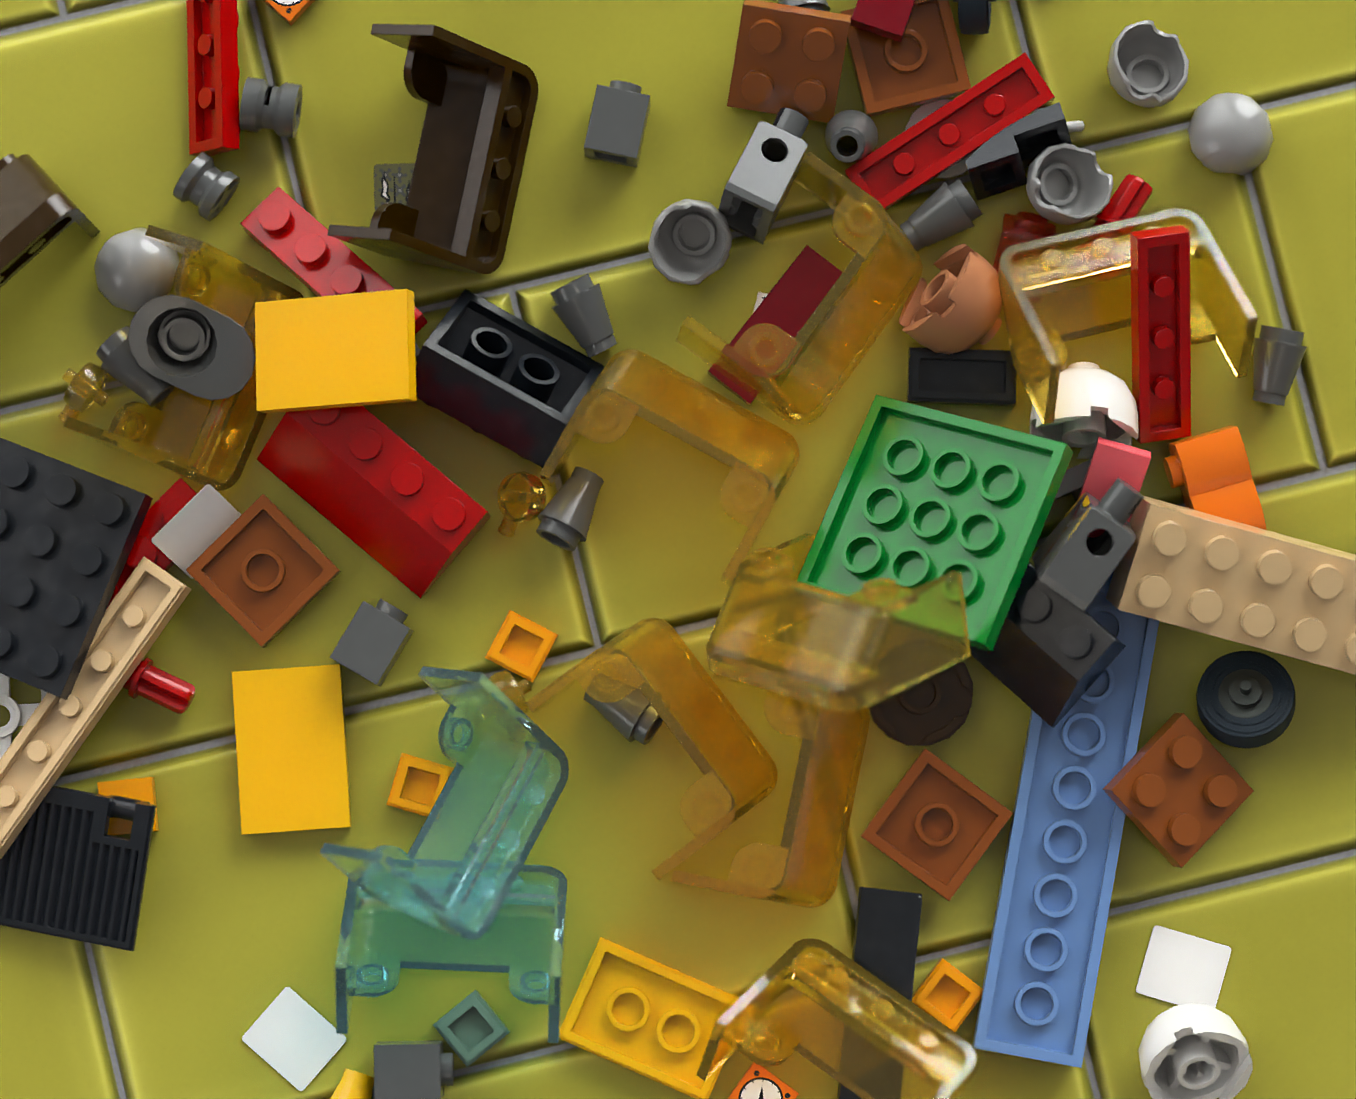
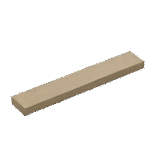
(62, 725)

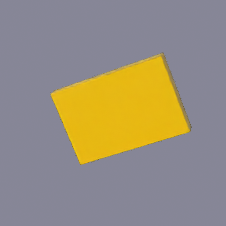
(335, 351)
(291, 749)
(646, 1017)

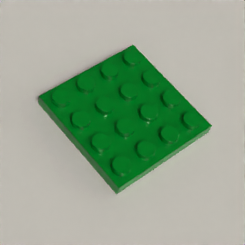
(936, 499)

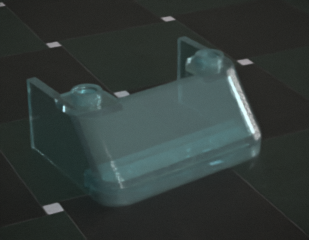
(482, 820)
(522, 941)

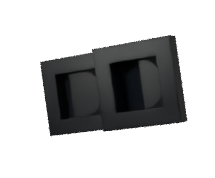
(1001, 159)

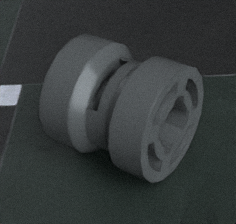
(270, 107)

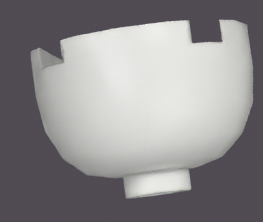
(1088, 407)
(1194, 1054)

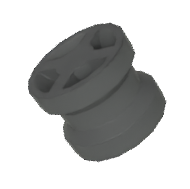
(206, 186)

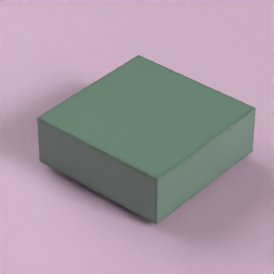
(471, 1028)

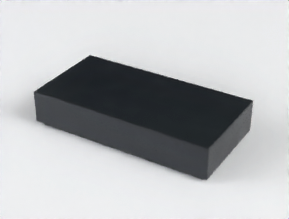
(961, 377)

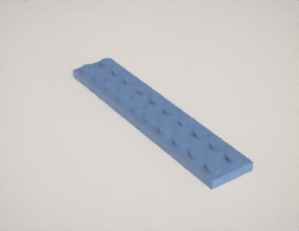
(1064, 859)

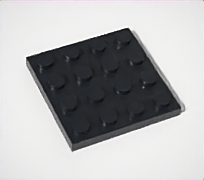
(59, 562)

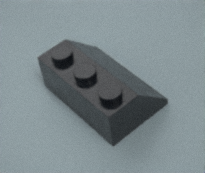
(502, 377)
(1048, 649)

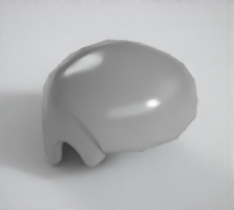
(1147, 65)
(1230, 133)
(1068, 184)
(689, 241)
(134, 269)

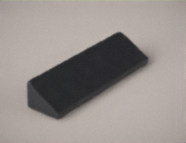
(886, 941)

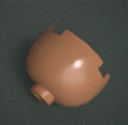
(956, 306)

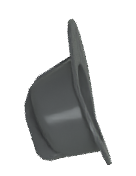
(192, 347)

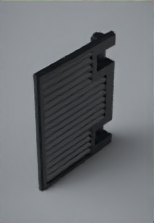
(74, 877)

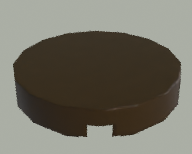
(927, 709)

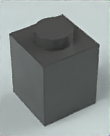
(617, 123)
(373, 641)
(411, 1069)

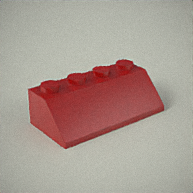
(375, 490)

